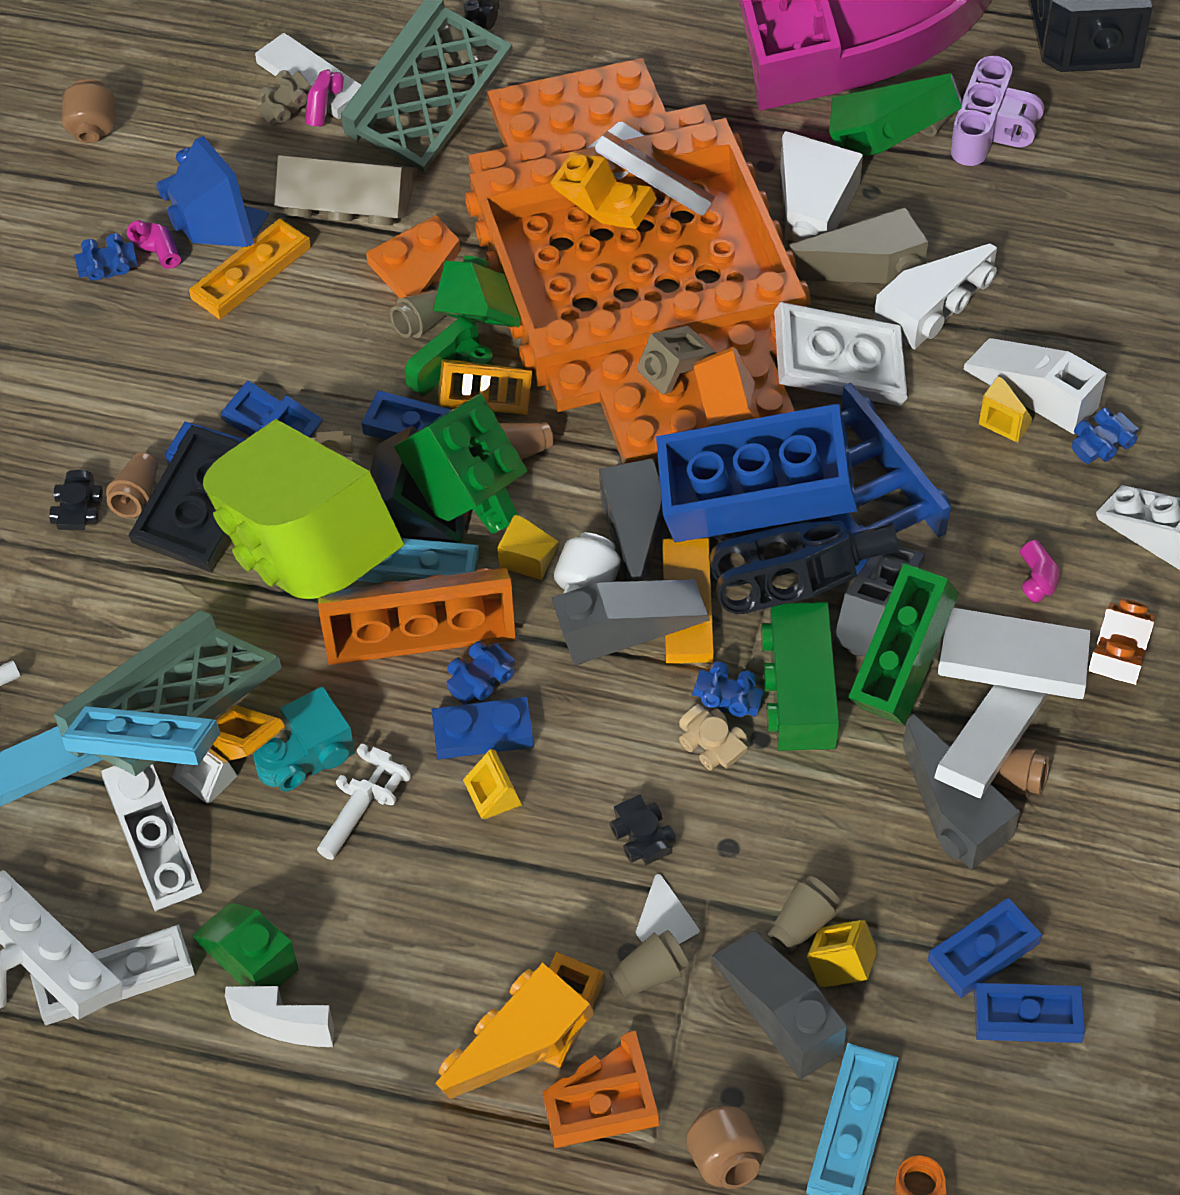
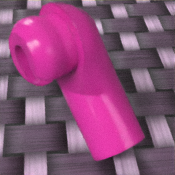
(318, 96)

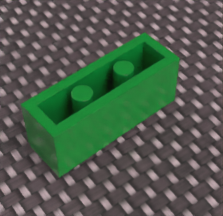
(904, 644)
(800, 677)

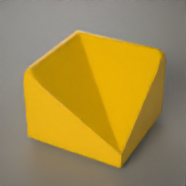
(1004, 412)
(526, 548)
(842, 953)

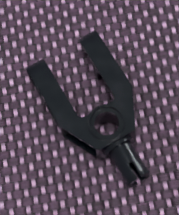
(819, 552)

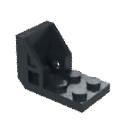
(1091, 33)

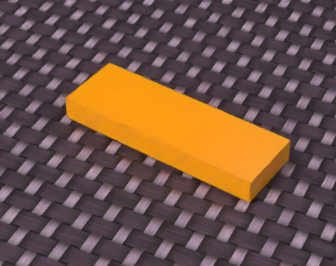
(249, 268)
(683, 562)

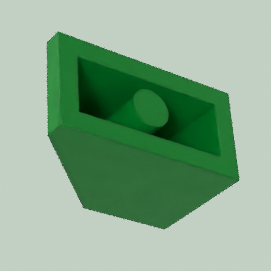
(476, 293)
(248, 946)

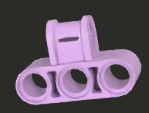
(993, 113)

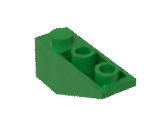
(890, 114)

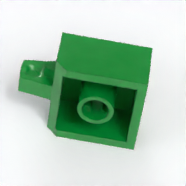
(464, 464)

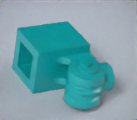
(316, 742)

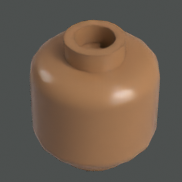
(88, 110)
(725, 1147)

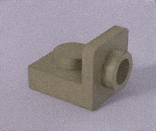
(670, 354)

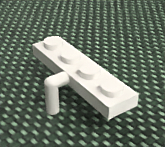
(50, 954)

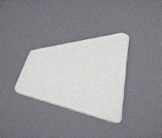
(665, 913)

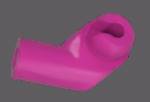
(155, 239)
(1044, 572)

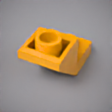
(593, 188)

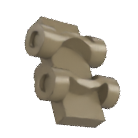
(286, 100)

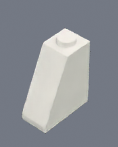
(816, 185)

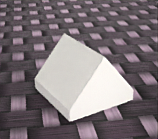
(207, 778)

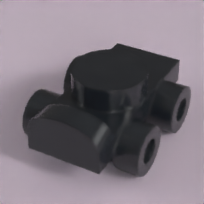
(482, 12)
(75, 500)
(642, 827)

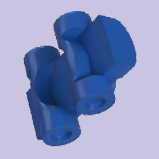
(107, 261)
(1104, 438)
(481, 674)
(728, 695)

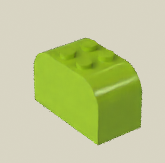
(300, 512)

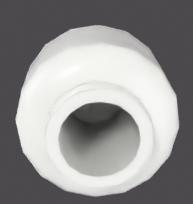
(586, 561)

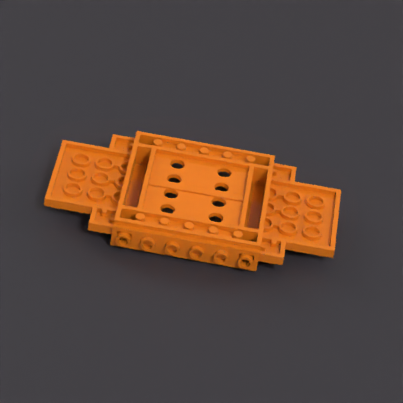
(597, 351)

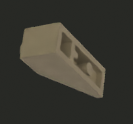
(863, 251)

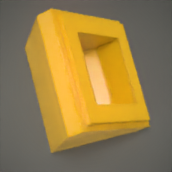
(491, 787)

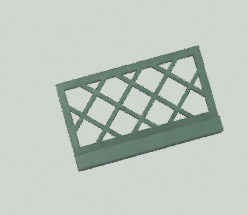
(393, 73)
(162, 673)

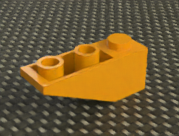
(527, 1030)

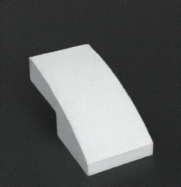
(263, 1012)

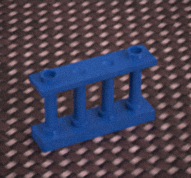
(902, 473)

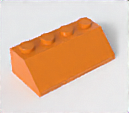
(417, 616)

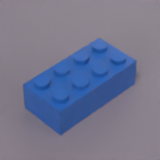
(756, 473)

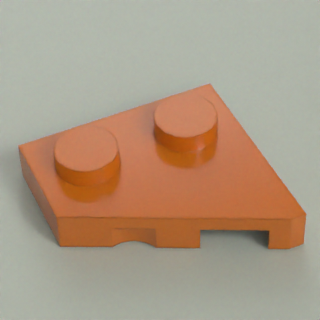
(602, 1097)

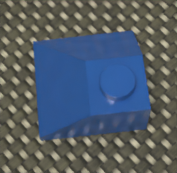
(208, 199)

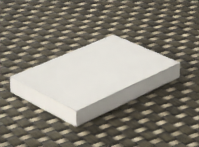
(833, 349)
(1015, 653)

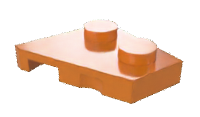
(415, 257)

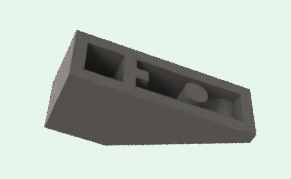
(633, 514)
(868, 597)
(625, 614)
(963, 823)
(783, 1003)

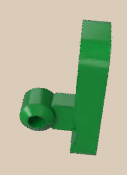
(456, 342)

